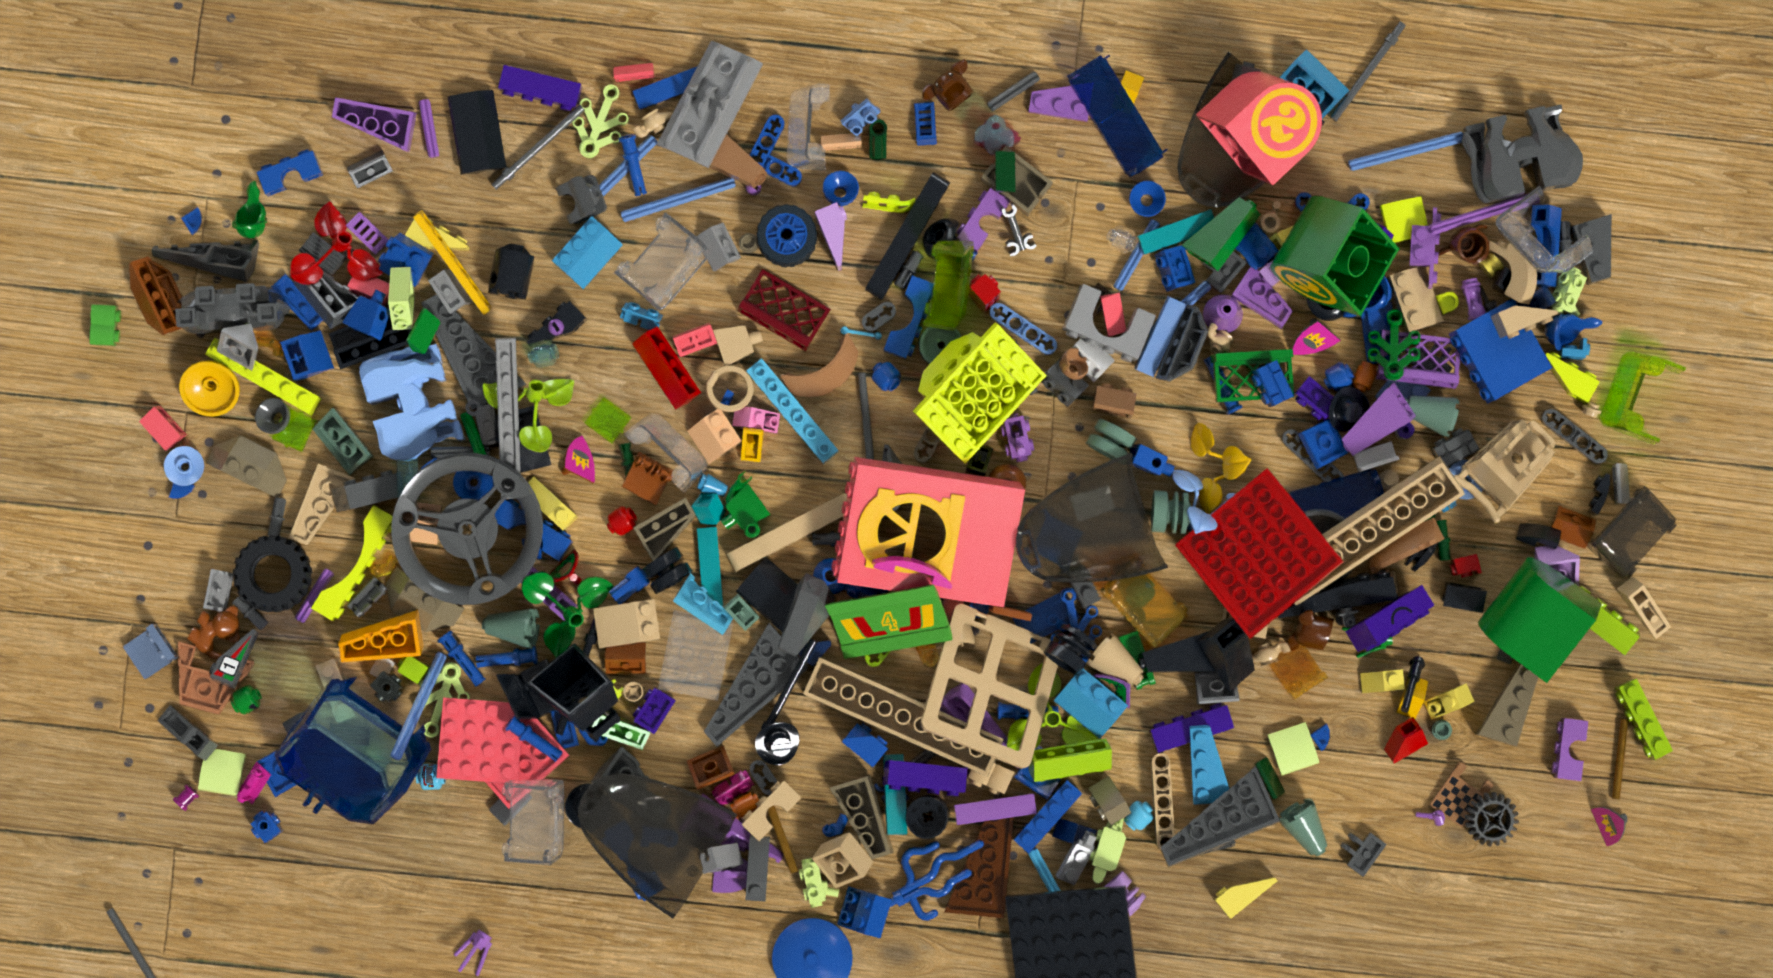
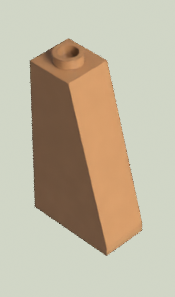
(737, 164)

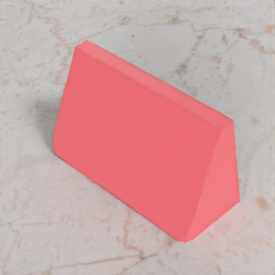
(634, 72)
(1113, 314)

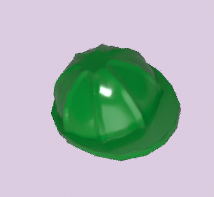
(251, 217)

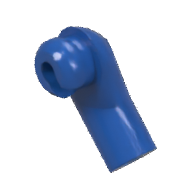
(835, 828)

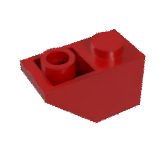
(1405, 740)

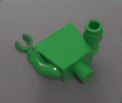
(744, 507)

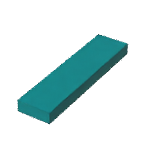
(1173, 232)
(710, 563)
(895, 804)

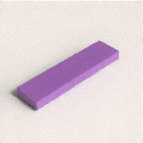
(995, 809)

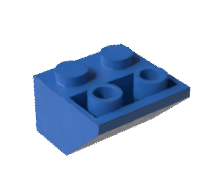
(307, 355)
(864, 912)

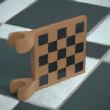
(1456, 796)

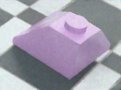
(1561, 560)

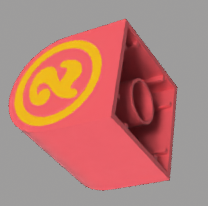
(1263, 123)

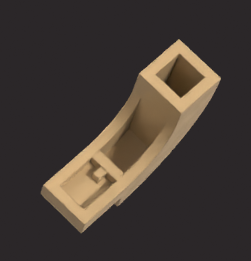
(1523, 275)

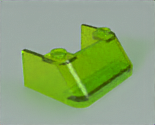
(951, 284)
(1624, 389)

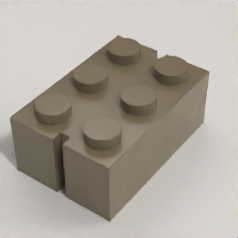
(1029, 184)

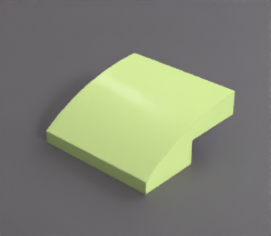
(1293, 748)
(222, 772)

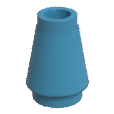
(710, 484)

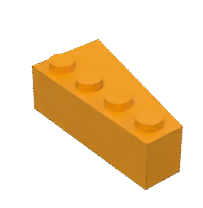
(384, 640)

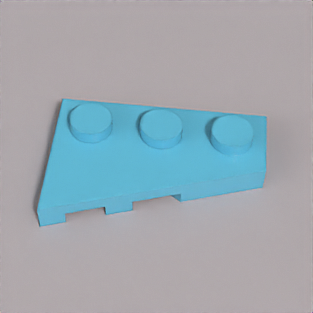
(698, 603)

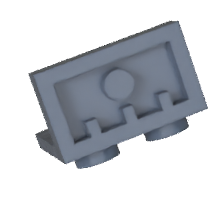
(150, 651)

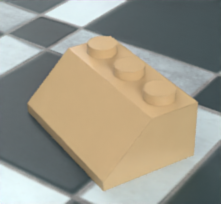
(1415, 299)

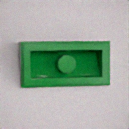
(423, 331)

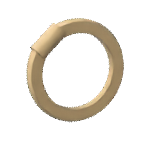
(712, 380)

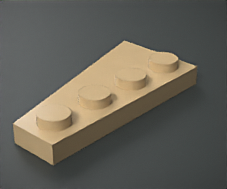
(317, 503)

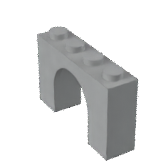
(1080, 324)

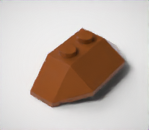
(155, 294)

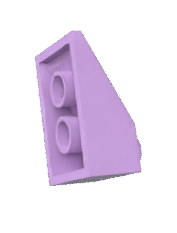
(832, 224)

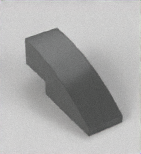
(187, 733)

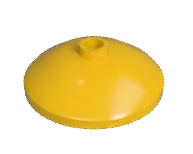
(205, 397)

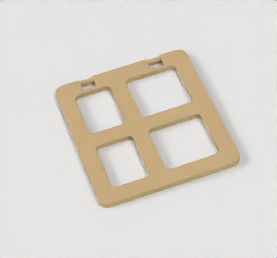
(987, 685)

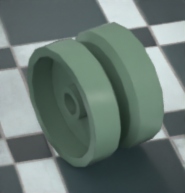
(929, 340)
(1111, 441)

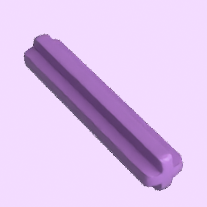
(429, 129)
(319, 586)

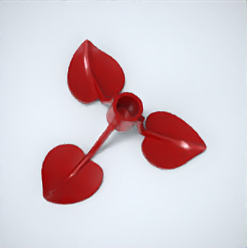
(331, 222)

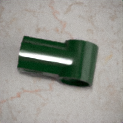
(878, 142)

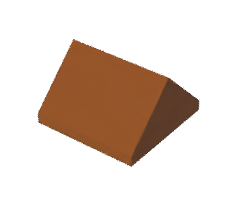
(710, 767)

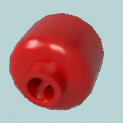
(621, 521)

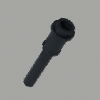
(1416, 665)

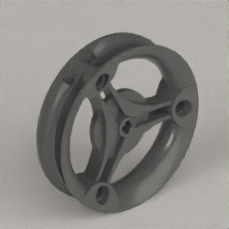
(467, 544)

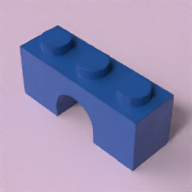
(273, 176)

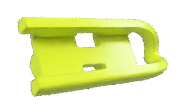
(893, 203)

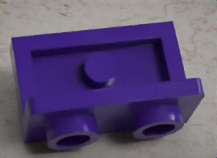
(1314, 397)
(654, 710)

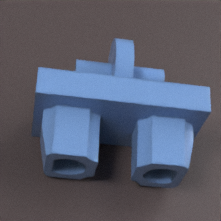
(860, 116)

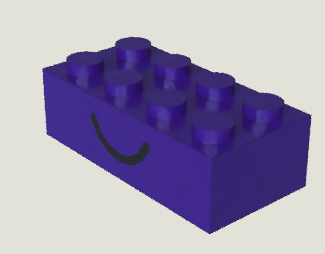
(1390, 619)

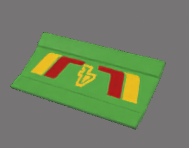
(890, 621)

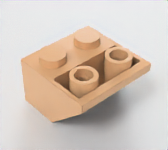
(421, 535)

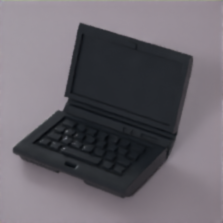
(523, 702)

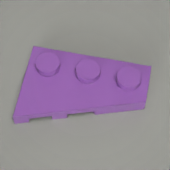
(1058, 102)
(1261, 298)

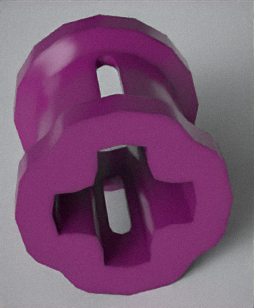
(186, 797)

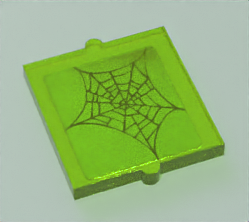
(607, 420)
(296, 432)

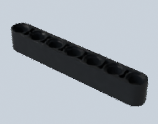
(907, 236)

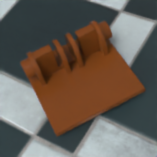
(647, 478)

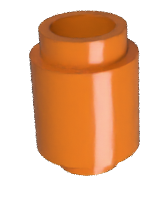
(1364, 376)
(744, 804)

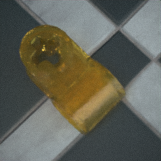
(924, 649)

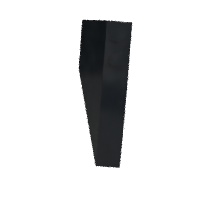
(1350, 592)

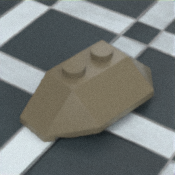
(249, 464)
(407, 597)

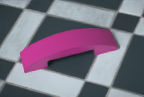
(888, 564)

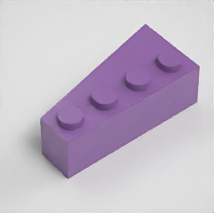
(382, 122)

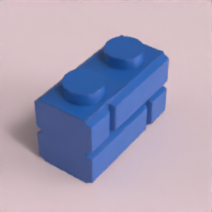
(1271, 383)

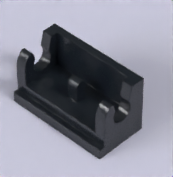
(1464, 597)

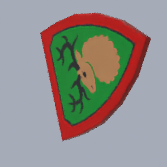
(566, 568)

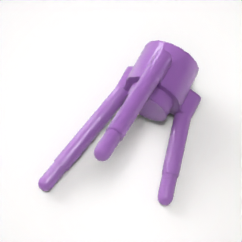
(481, 941)

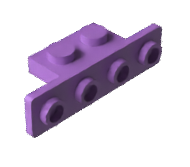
(1423, 248)

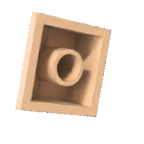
(714, 436)

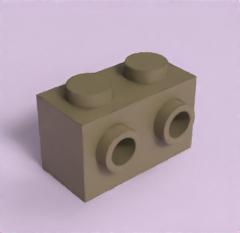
(1110, 801)

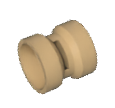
(631, 693)

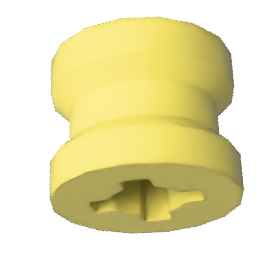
(1491, 265)

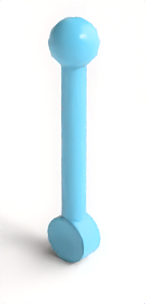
(877, 335)

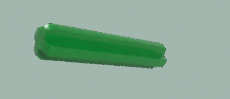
(472, 433)

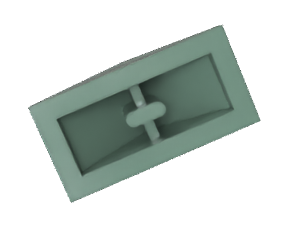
(741, 612)

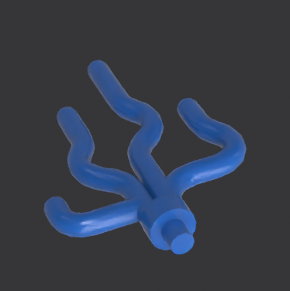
(911, 889)

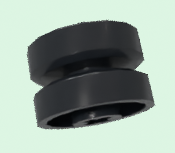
(666, 570)

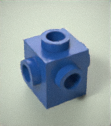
(273, 826)

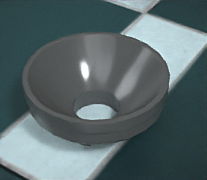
(265, 415)

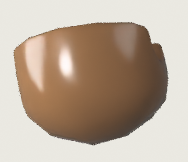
(1073, 365)

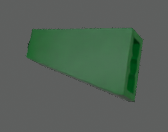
(1223, 233)

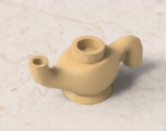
(654, 122)
(1270, 221)
(1219, 340)
(1268, 654)

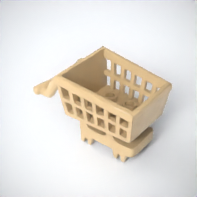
(1497, 473)

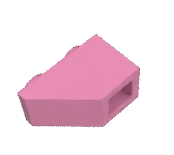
(756, 419)

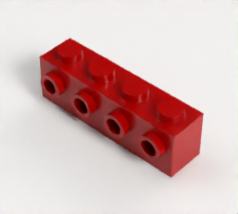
(984, 291)
(666, 368)

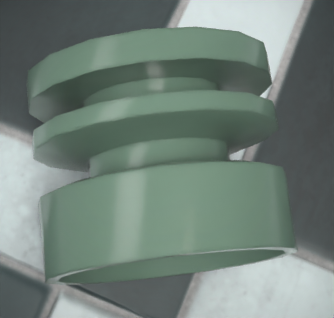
(1169, 512)

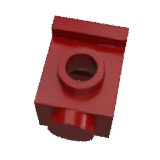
(1465, 565)

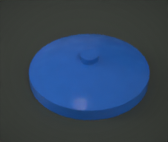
(812, 951)

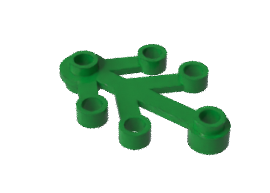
(1394, 349)

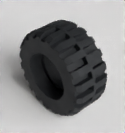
(246, 565)

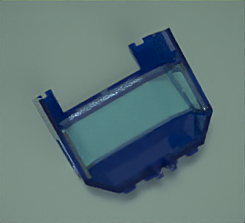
(343, 755)

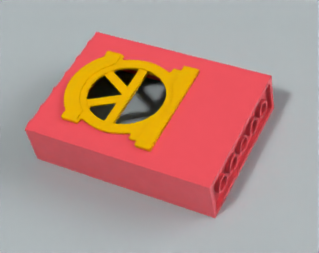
(978, 521)

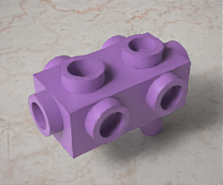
(1018, 445)

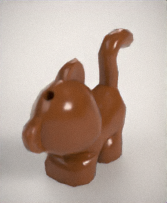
(224, 626)

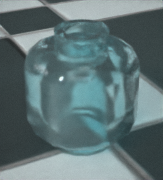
(543, 354)

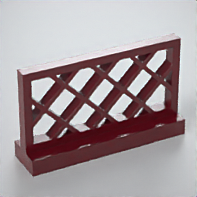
(771, 321)

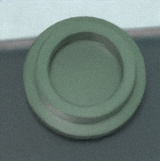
(1441, 730)

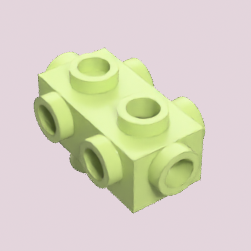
(1568, 291)
(815, 888)

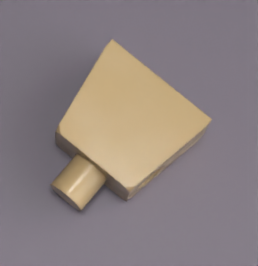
(736, 343)

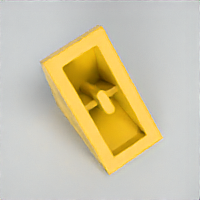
(1132, 84)
(752, 444)
(1417, 699)

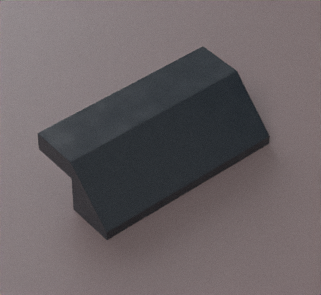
(476, 132)
(355, 347)
(769, 592)

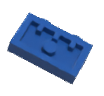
(1257, 248)
(1174, 268)

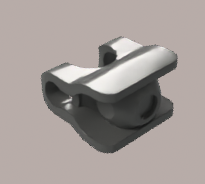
(587, 198)

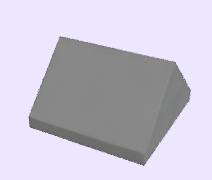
(239, 345)
(1212, 689)

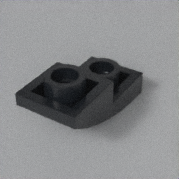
(1601, 488)
(1535, 533)

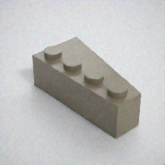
(1510, 708)
(864, 814)

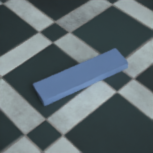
(1160, 336)

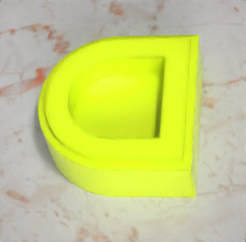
(1447, 302)

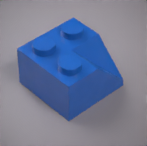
(865, 744)

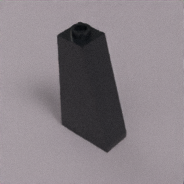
(1176, 657)

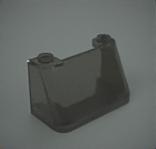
(1632, 532)

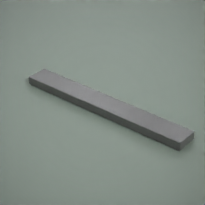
(508, 405)

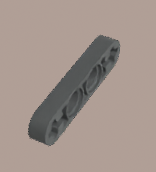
(1575, 434)
(1307, 461)

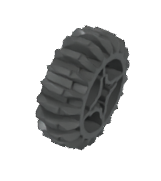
(1487, 825)

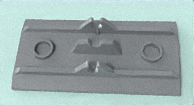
(710, 104)

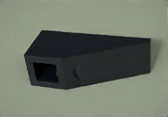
(568, 314)

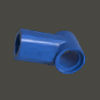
(633, 582)

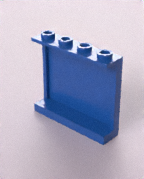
(1497, 362)

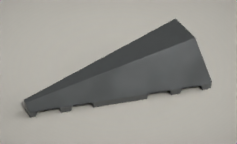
(231, 261)

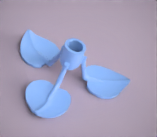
(1198, 518)

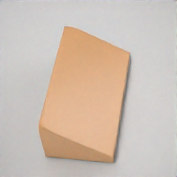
(840, 141)

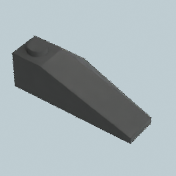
(805, 614)

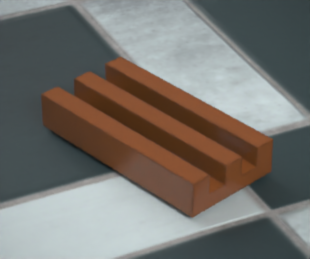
(1011, 612)

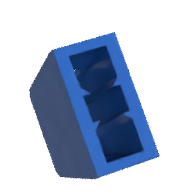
(369, 315)
(1143, 459)

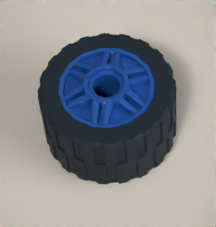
(782, 220)

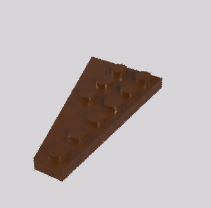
(987, 886)

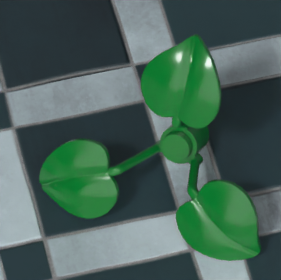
(592, 594)

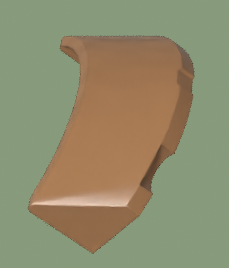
(827, 378)
(1415, 540)

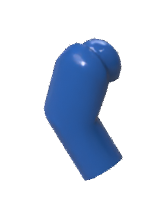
(602, 740)

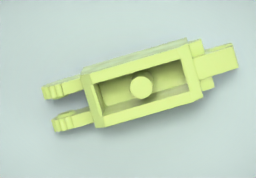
(1108, 850)

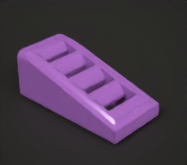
(352, 223)

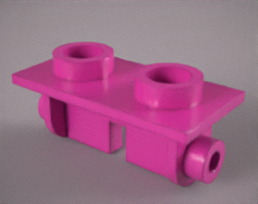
(253, 784)
(741, 784)

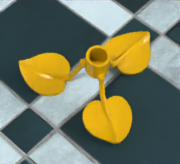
(1233, 466)

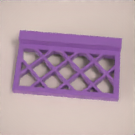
(1423, 376)

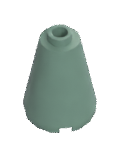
(1435, 412)
(514, 626)
(1305, 826)

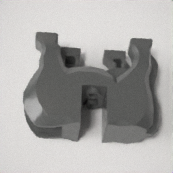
(1498, 162)
(212, 310)

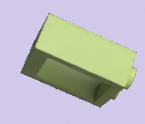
(401, 298)

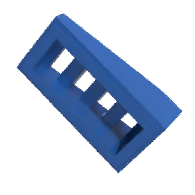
(928, 135)

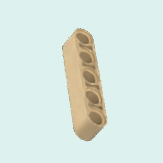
(1159, 792)

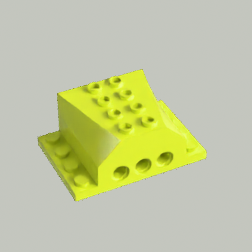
(975, 389)

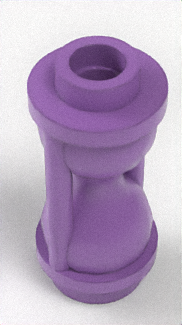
(1472, 291)

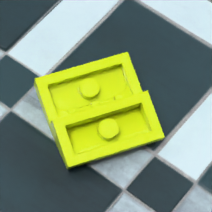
(1401, 215)

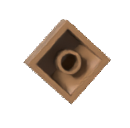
(1114, 401)

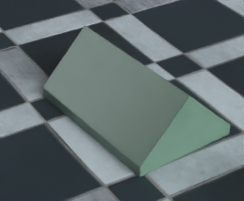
(342, 441)

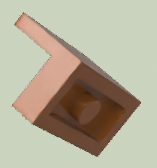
(1574, 527)
(626, 659)

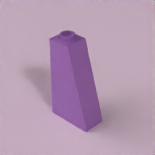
(1381, 419)

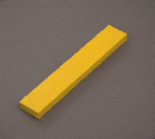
(452, 262)

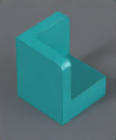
(708, 508)

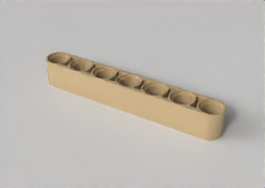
(787, 534)

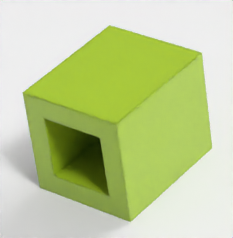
(413, 669)

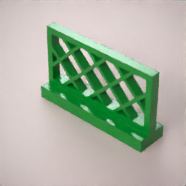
(1246, 359)

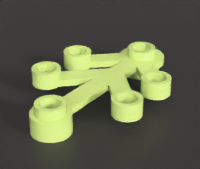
(599, 125)
(443, 693)

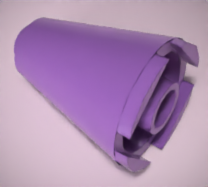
(1214, 312)

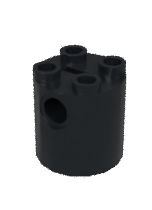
(511, 272)

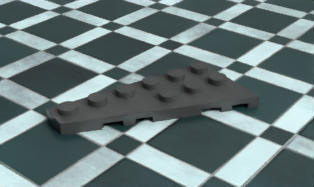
(466, 351)
(755, 686)
(1230, 817)

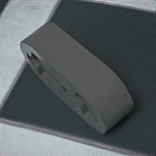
(876, 313)
(757, 777)

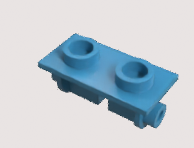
(633, 312)

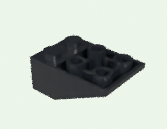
(529, 459)
(1228, 652)

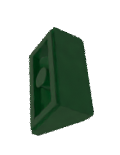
(1005, 171)
(1269, 778)

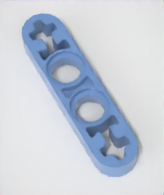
(1021, 331)

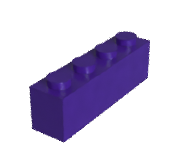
(539, 87)
(1178, 733)
(924, 776)

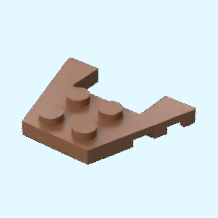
(197, 687)

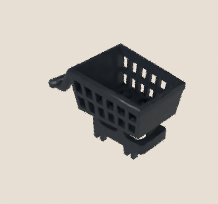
(570, 679)

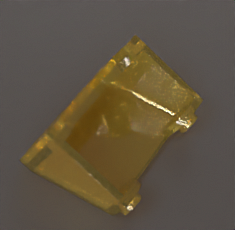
(1145, 606)

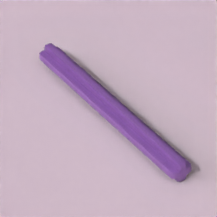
(1473, 216)

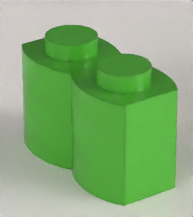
(104, 325)

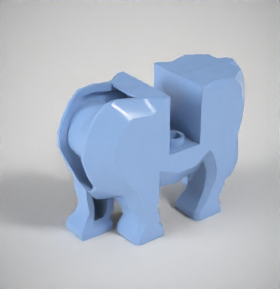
(419, 426)

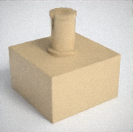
(842, 859)

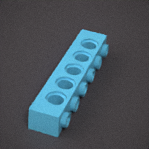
(792, 411)

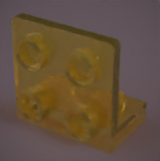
(1298, 672)

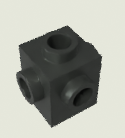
(380, 683)

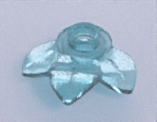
(992, 137)

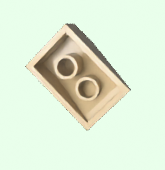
(626, 623)

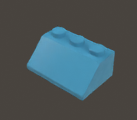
(1317, 79)
(587, 252)
(1090, 703)

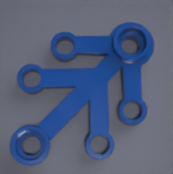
(1073, 618)

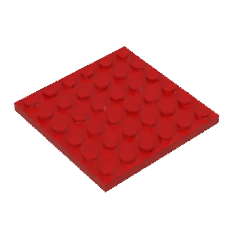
(1260, 553)

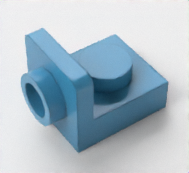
(1572, 352)

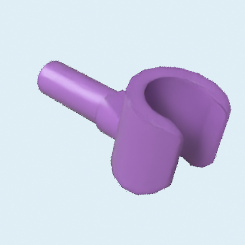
(1437, 816)

